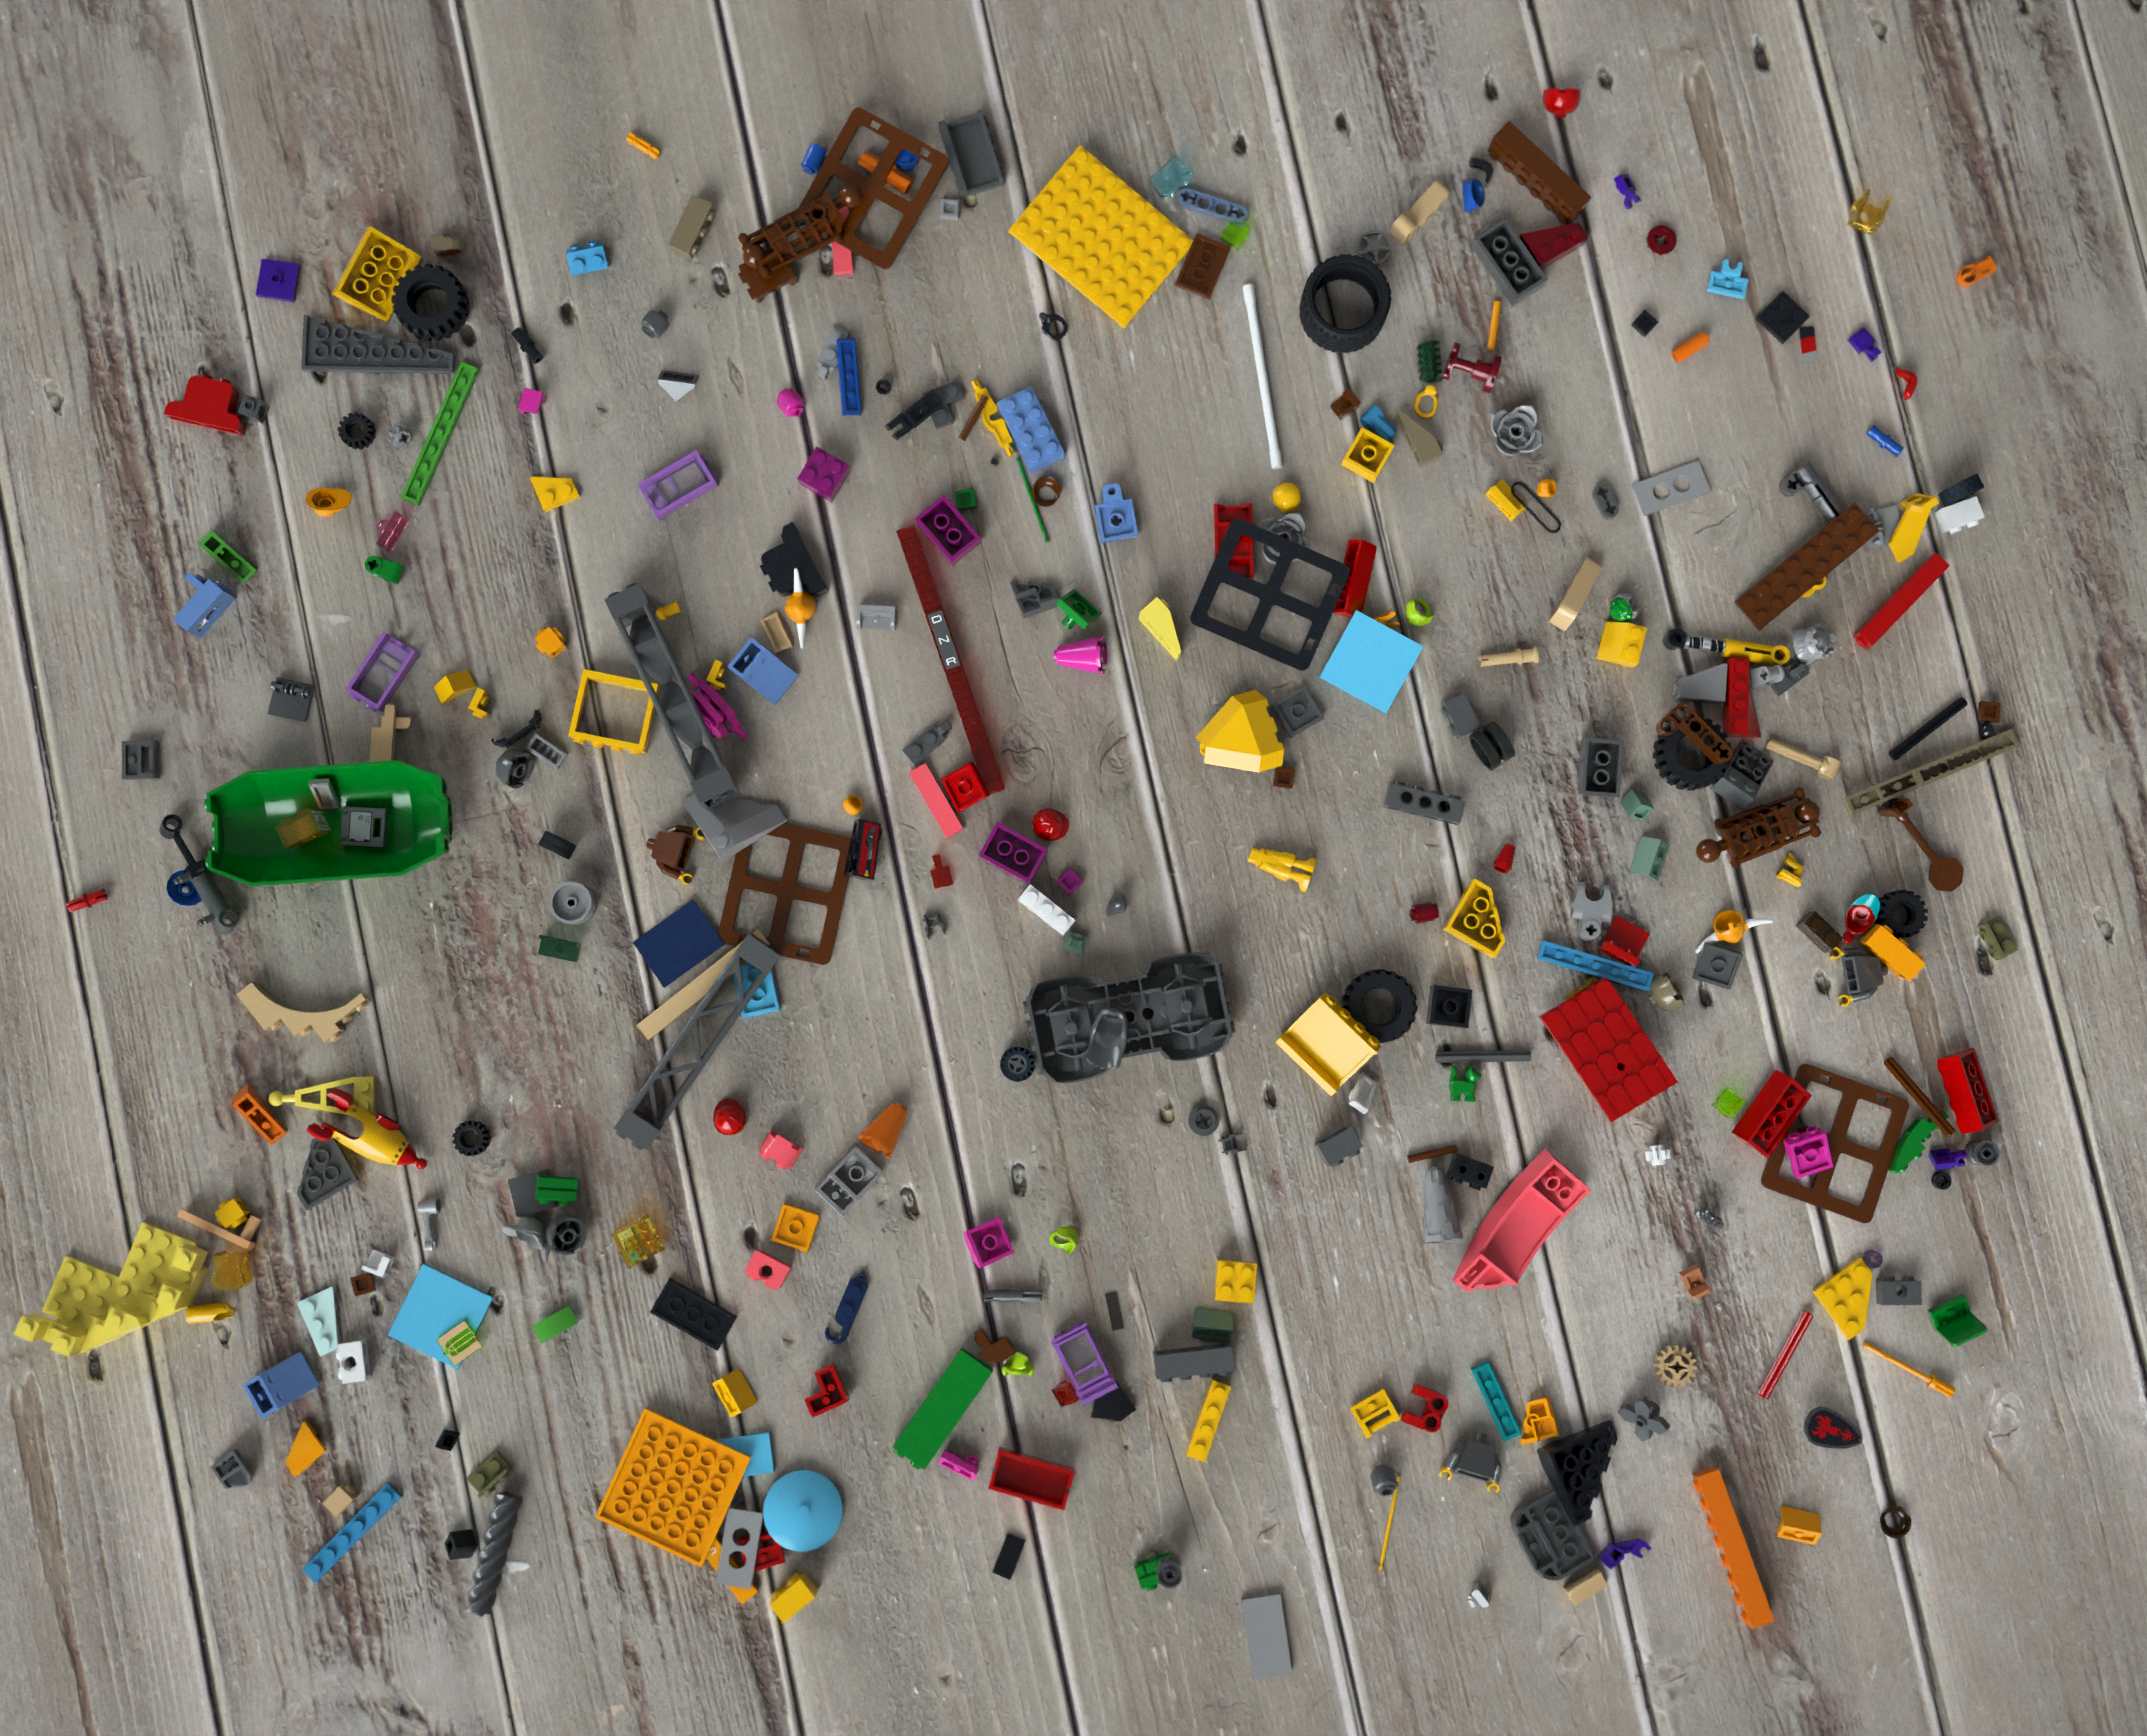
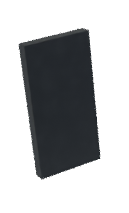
(693, 1314)

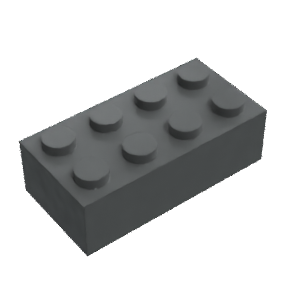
(1509, 262)
(1193, 1361)

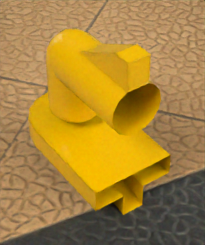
(1792, 878)

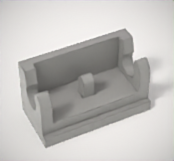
(876, 617)

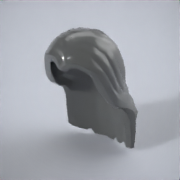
(1108, 1038)

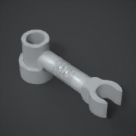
(429, 1207)

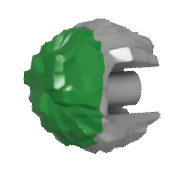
(1622, 607)

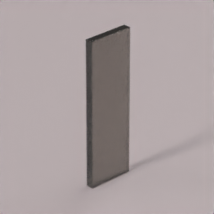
(1114, 1311)

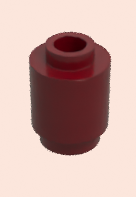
(1424, 912)

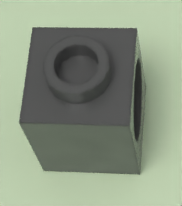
(253, 409)

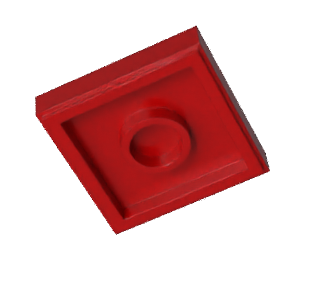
(965, 787)

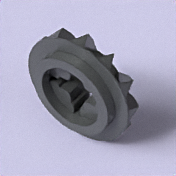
(1212, 1123)
(1709, 1218)

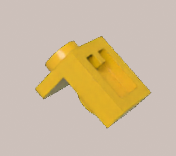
(716, 672)
(478, 701)

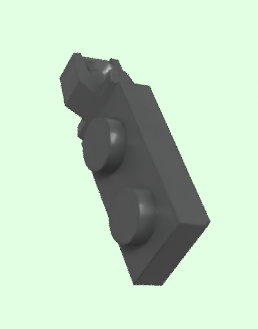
(927, 742)

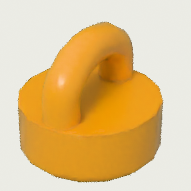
(1547, 488)
(853, 804)

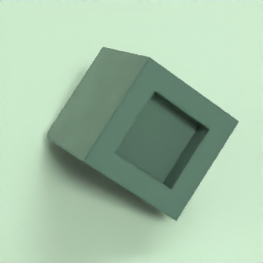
(1636, 805)

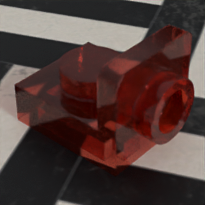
(1065, 1393)

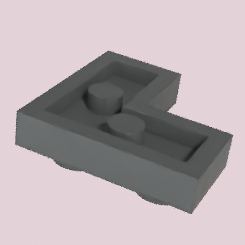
(948, 395)

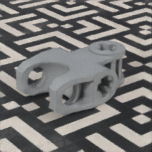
(1590, 912)

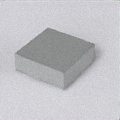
(949, 209)

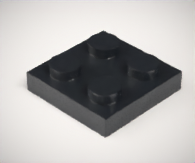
(1782, 317)

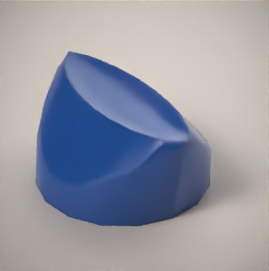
(1472, 194)

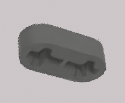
(1601, 503)

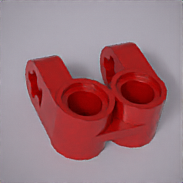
(1429, 1410)

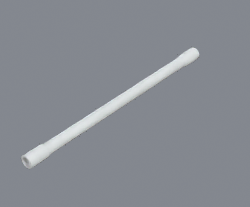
(1250, 300)

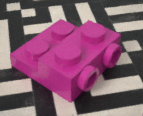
(1808, 1151)

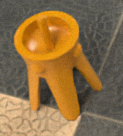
(1385, 618)

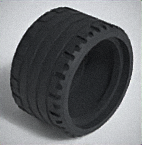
(1352, 269)

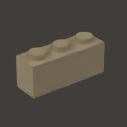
(692, 227)

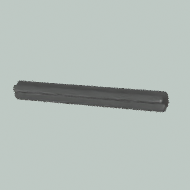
(1482, 1056)

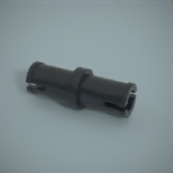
(527, 345)

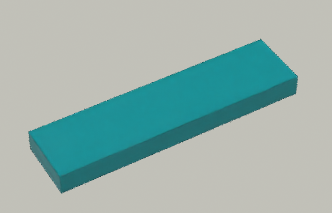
(1496, 1401)

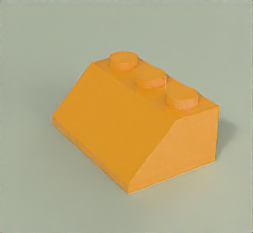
(1892, 952)

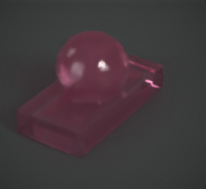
(390, 530)

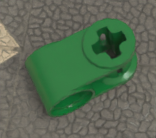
(387, 569)

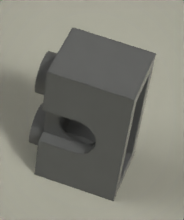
(1910, 1291)

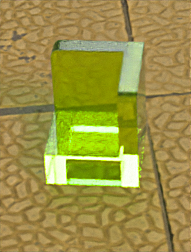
(1235, 236)
(1728, 1103)

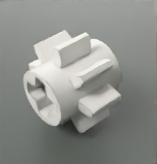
(1658, 1155)

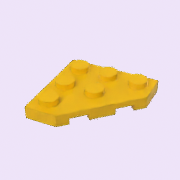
(1847, 1297)

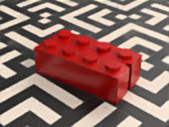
(1031, 1478)

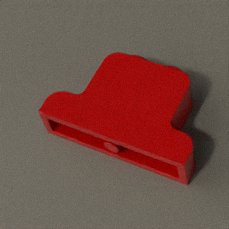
(208, 405)

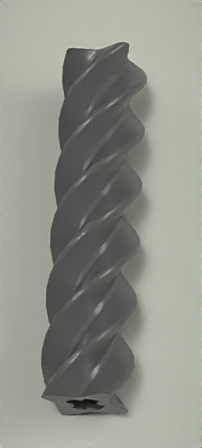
(494, 1554)

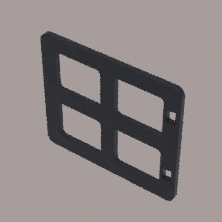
(1269, 594)

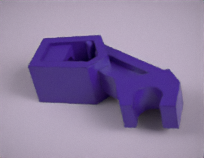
(1624, 1547)

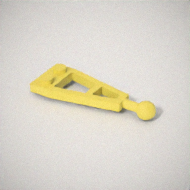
(363, 1095)

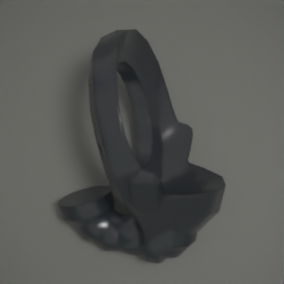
(1046, 319)

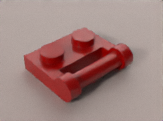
(767, 1555)

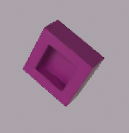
(1069, 881)

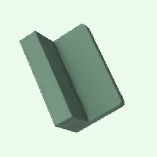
(1649, 857)
(1213, 1325)

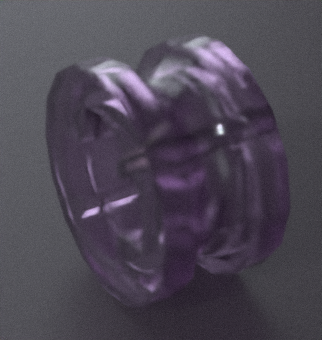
(1878, 1257)

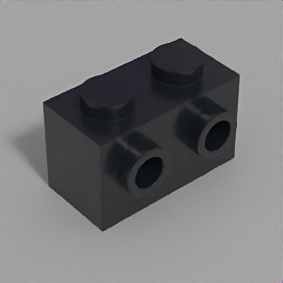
(1470, 1171)

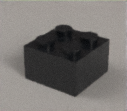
(1449, 1006)

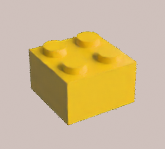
(1367, 455)
(1235, 1281)
(794, 1596)

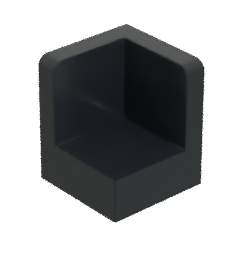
(460, 1544)

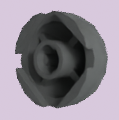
(514, 767)
(566, 1234)

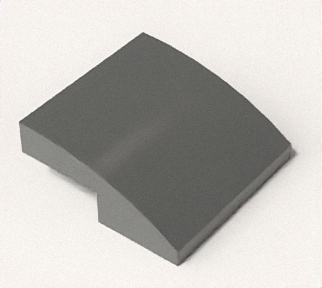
(523, 1193)

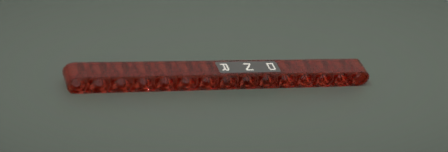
(950, 659)

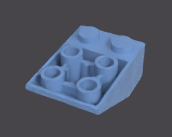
(762, 671)
(281, 1385)

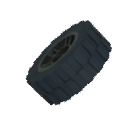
(1961, 490)

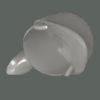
(532, 1232)

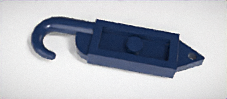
(849, 1307)

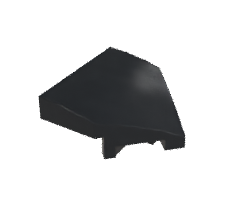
(1112, 1406)

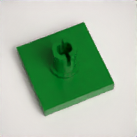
(1078, 610)

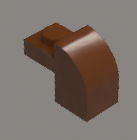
(996, 1351)

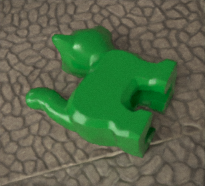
(1465, 1087)

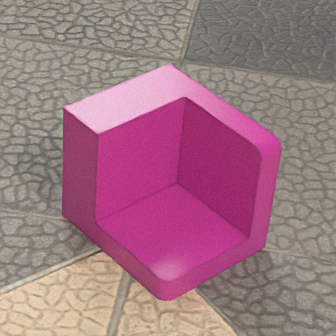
(531, 401)

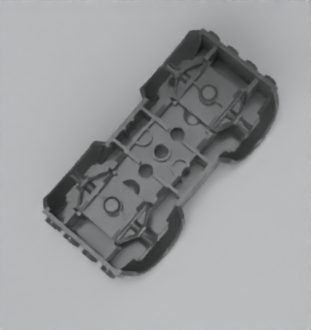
(1179, 988)

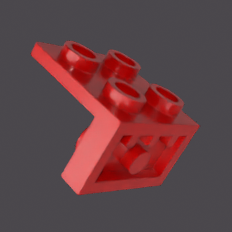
(1624, 941)

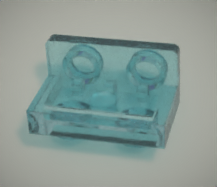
(1170, 177)

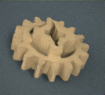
(1675, 1358)

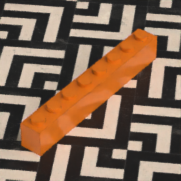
(1733, 1548)

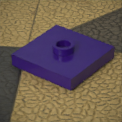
(278, 280)

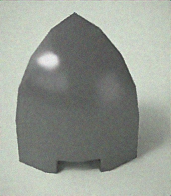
(1115, 905)

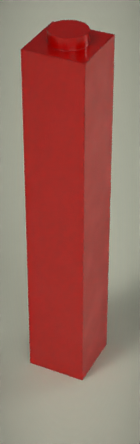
(1900, 601)

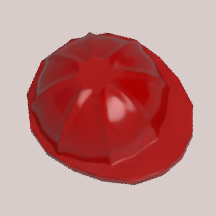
(1050, 825)
(729, 1117)

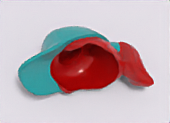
(1861, 916)

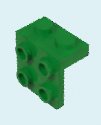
(1955, 1321)

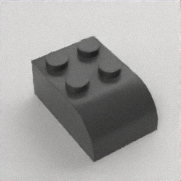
(1600, 767)

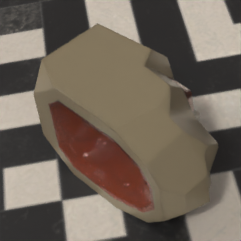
(446, 245)

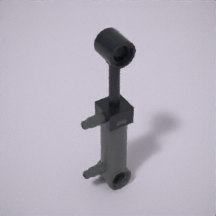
(199, 875)

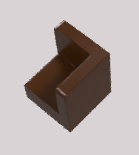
(1345, 405)

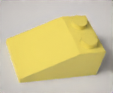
(1159, 622)

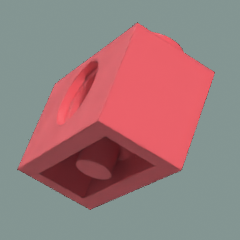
(779, 1269)

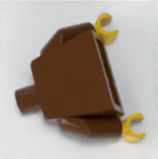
(673, 850)

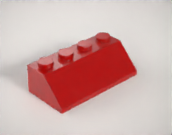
(1967, 1091)
(1771, 1113)

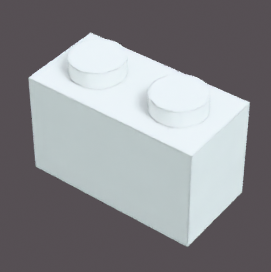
(1959, 515)

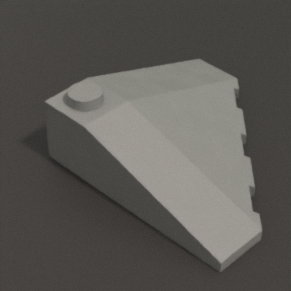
(733, 823)

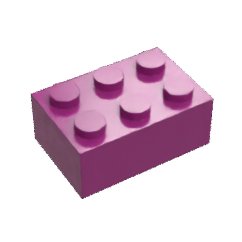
(948, 530)
(1013, 853)

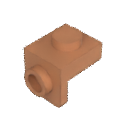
(1694, 1282)

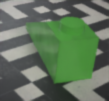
(226, 555)

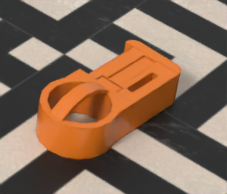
(1978, 271)

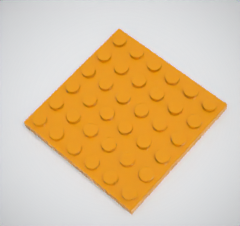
(673, 1487)

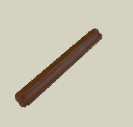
(1919, 1097)

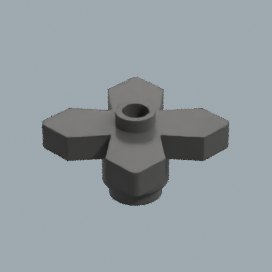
(1646, 1418)

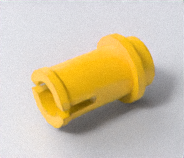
(668, 611)

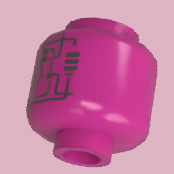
(790, 402)

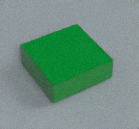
(965, 499)

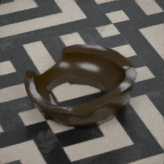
(1904, 1526)

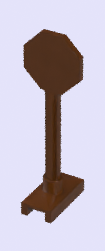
(1944, 872)

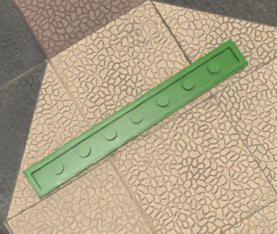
(440, 433)

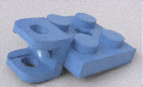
(1115, 506)

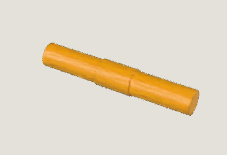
(1494, 325)

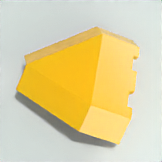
(1242, 735)

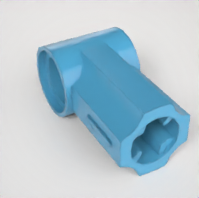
(1375, 420)

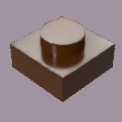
(1989, 711)
(1283, 778)
(363, 1284)

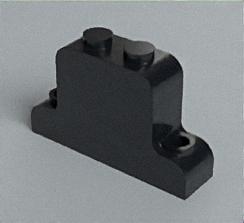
(782, 560)

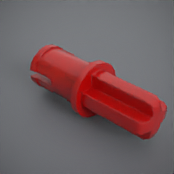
(86, 900)

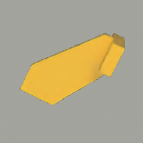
(1911, 525)

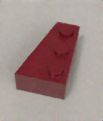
(1554, 243)

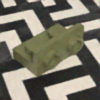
(1997, 938)
(489, 1473)

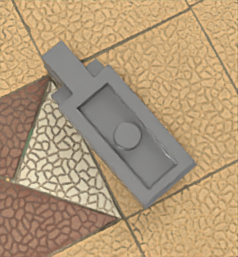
(828, 356)

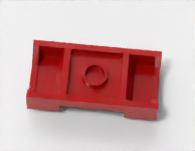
(1243, 554)

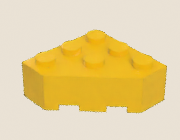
(1477, 920)

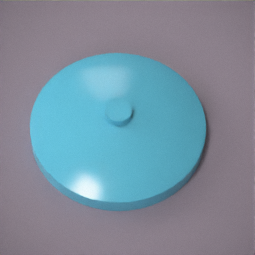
(802, 1510)

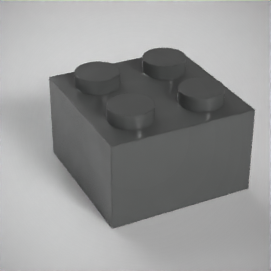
(1338, 1146)

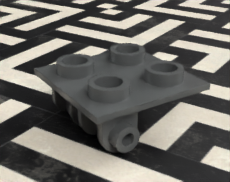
(290, 699)

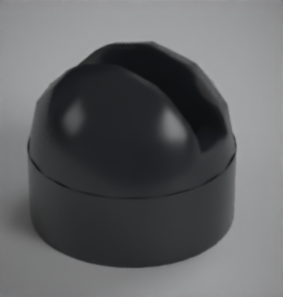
(881, 390)
(1986, 730)

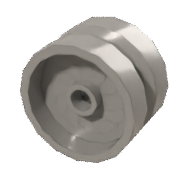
(584, 905)

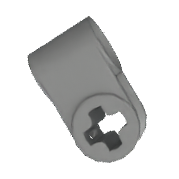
(1765, 676)

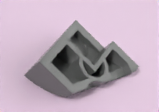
(1034, 597)

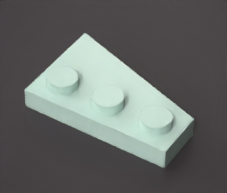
(321, 1320)

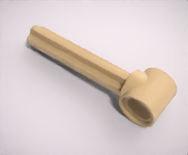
(1826, 767)

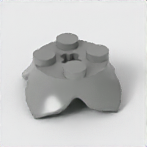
(1524, 421)
(1290, 526)

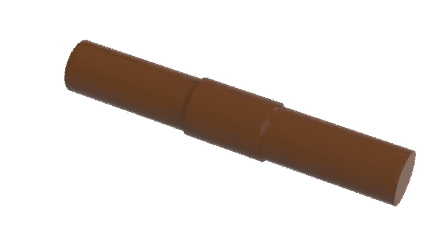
(973, 417)
(1432, 1153)

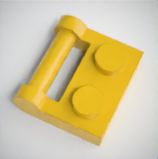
(1372, 1407)

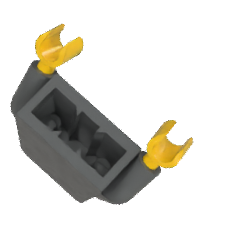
(1861, 973)
(1475, 1461)

